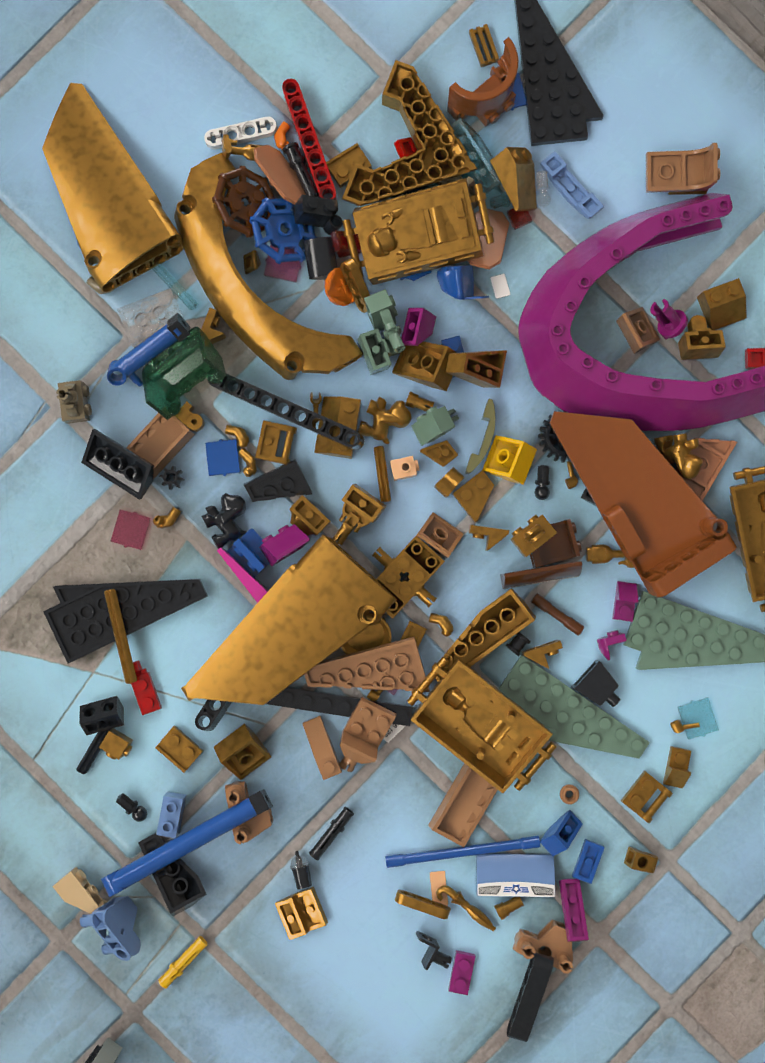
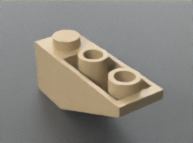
(78, 891)

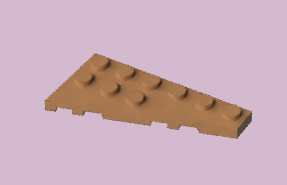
(376, 668)

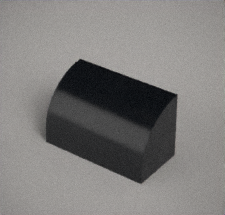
(320, 257)

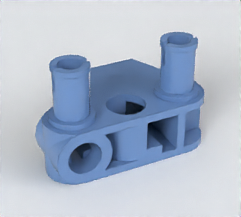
(119, 918)

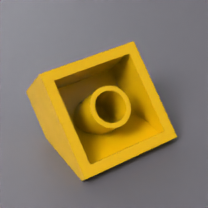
(509, 459)

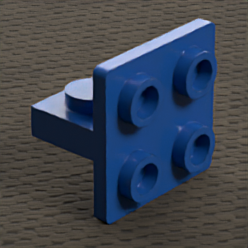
(248, 553)

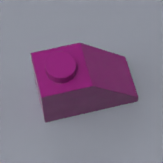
(418, 326)

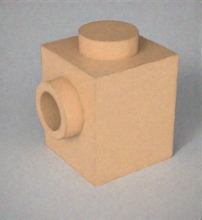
(404, 468)

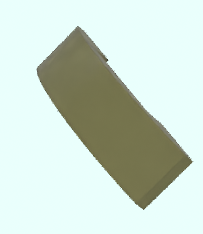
(488, 415)

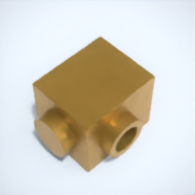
(116, 744)

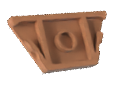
(714, 455)

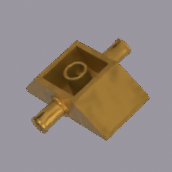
(419, 563)

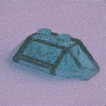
(478, 153)

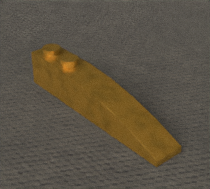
(490, 629)

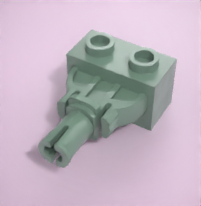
(382, 316)

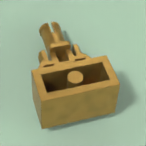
(360, 509)

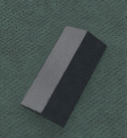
(118, 464)

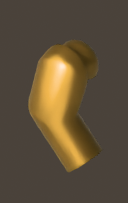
(239, 433)
(443, 621)

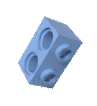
(171, 814)

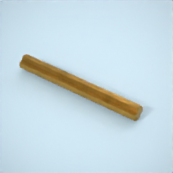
(120, 636)

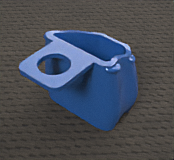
(458, 281)

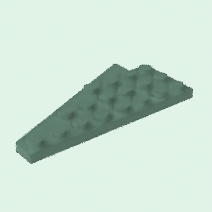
(685, 637)
(567, 713)

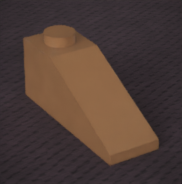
(322, 748)

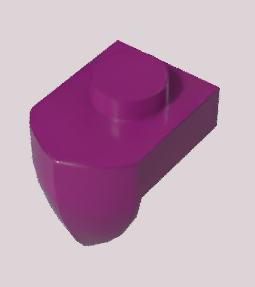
(612, 637)

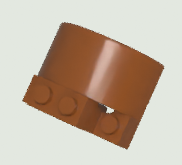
(492, 96)

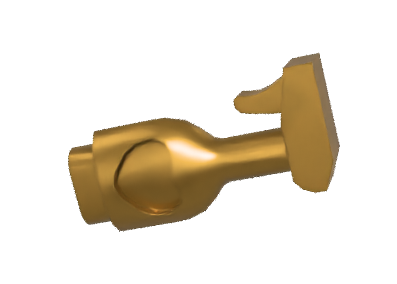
(228, 148)
(603, 554)

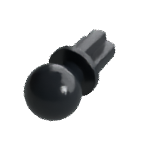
(542, 491)
(139, 813)

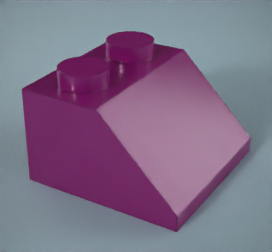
(283, 544)

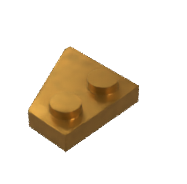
(474, 494)

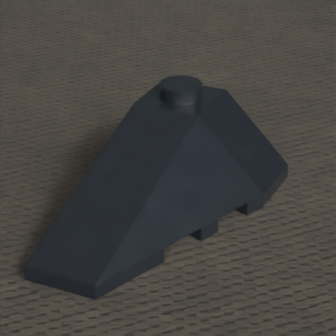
(176, 881)

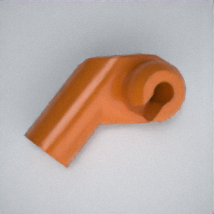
(280, 138)

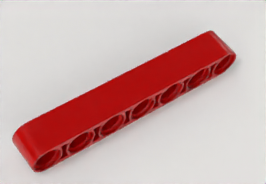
(308, 134)

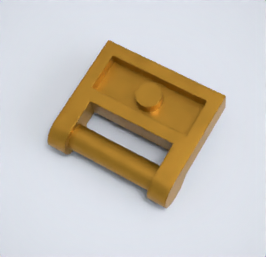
(269, 442)
(641, 792)

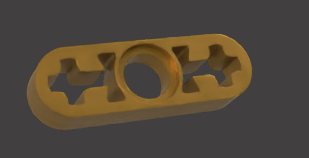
(355, 283)
(422, 904)

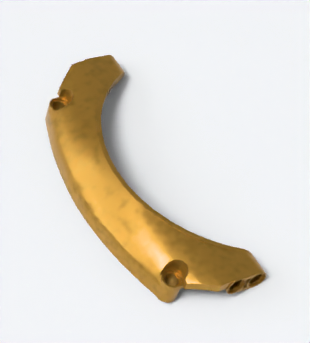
(261, 328)

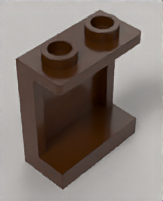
(559, 547)

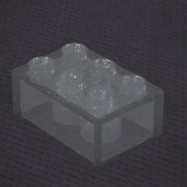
(148, 315)

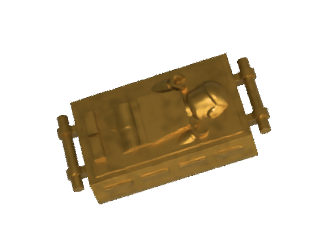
(419, 231)
(749, 510)
(481, 725)

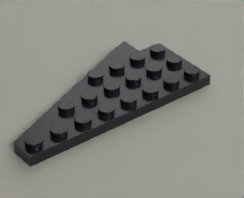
(553, 87)
(83, 619)

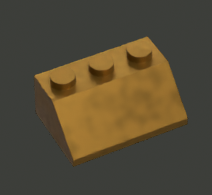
(343, 411)

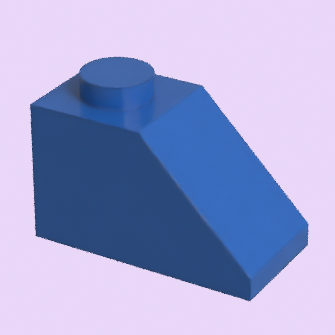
(561, 833)

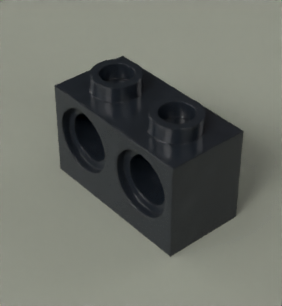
(101, 715)

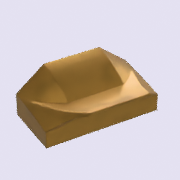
(307, 517)

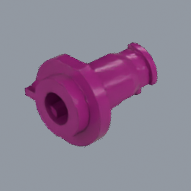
(670, 321)

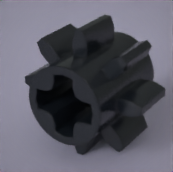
(166, 477)

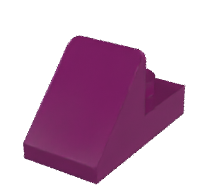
(625, 600)

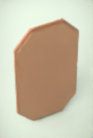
(279, 173)
(494, 251)

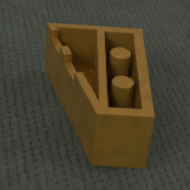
(479, 367)

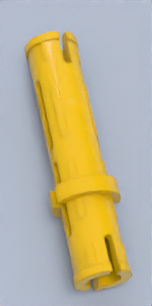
(177, 967)

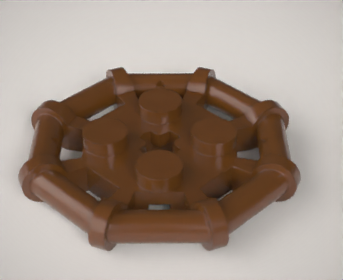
(236, 194)

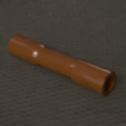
(567, 621)

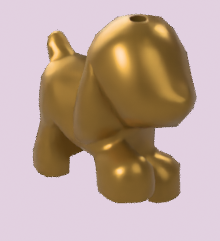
(396, 416)
(687, 463)

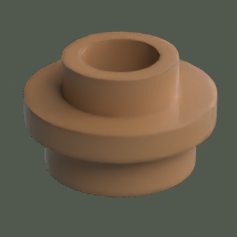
(575, 794)

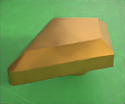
(440, 453)

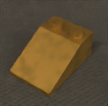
(517, 176)
(425, 365)

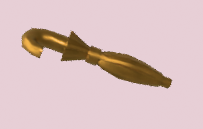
(458, 898)

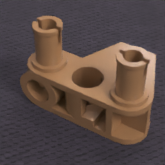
(245, 832)
(554, 939)

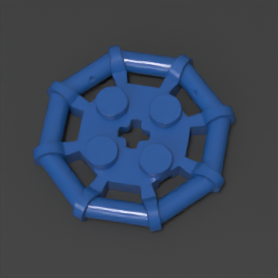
(274, 234)

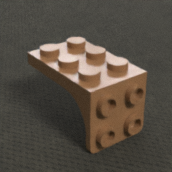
(682, 170)

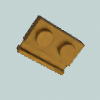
(343, 164)
(179, 749)

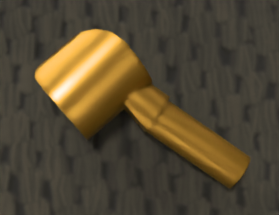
(315, 402)
(572, 481)
(374, 695)
(678, 727)

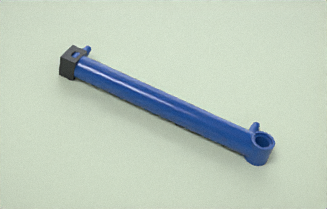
(187, 843)

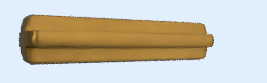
(382, 474)

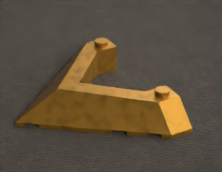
(438, 153)

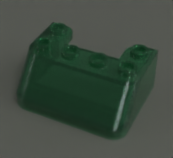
(179, 370)

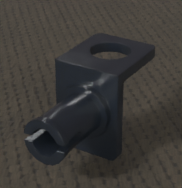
(432, 953)

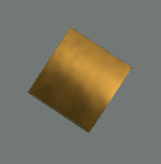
(301, 913)

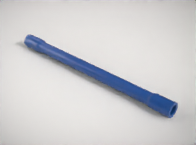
(403, 859)

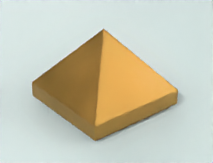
(251, 261)

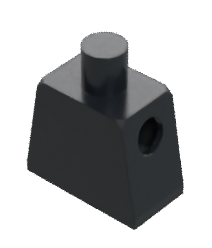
(597, 685)

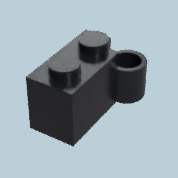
(317, 213)

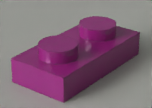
(461, 972)

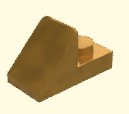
(212, 321)
(493, 535)
(538, 653)
(677, 767)

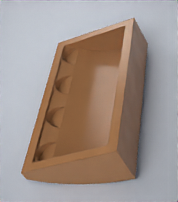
(161, 441)
(463, 806)

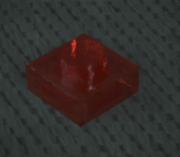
(518, 218)

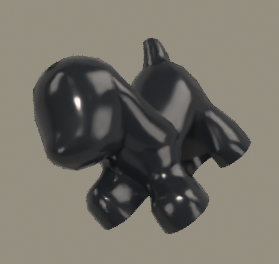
(232, 507)

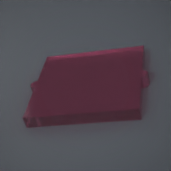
(284, 271)
(130, 529)

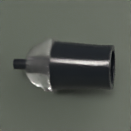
(301, 871)

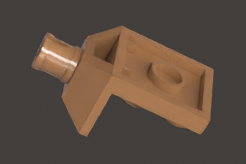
(364, 733)

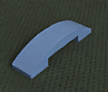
(569, 187)

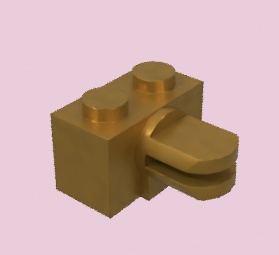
(701, 341)
(533, 535)

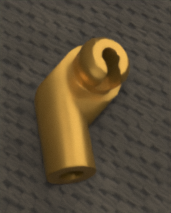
(250, 462)
(167, 520)

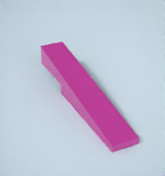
(254, 587)

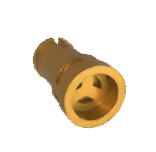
(418, 402)
(509, 906)

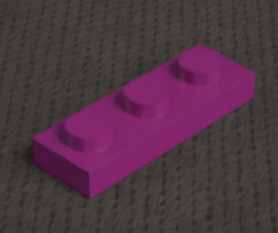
(573, 910)

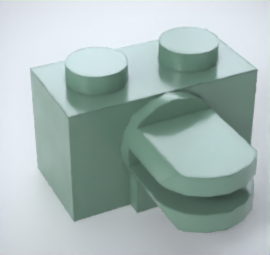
(376, 351)
(434, 424)

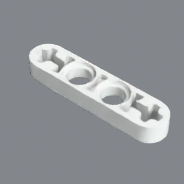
(240, 128)

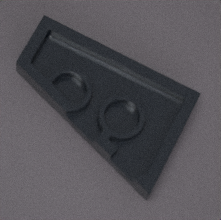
(277, 483)

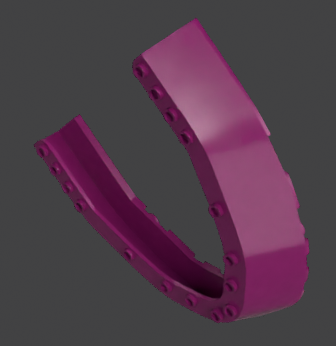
(589, 387)

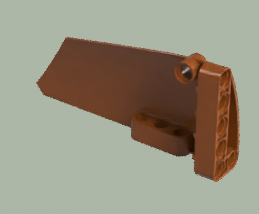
(643, 500)

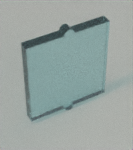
(700, 712)

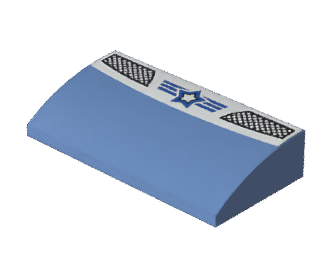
(515, 875)

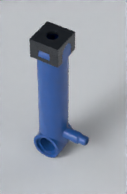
(175, 330)

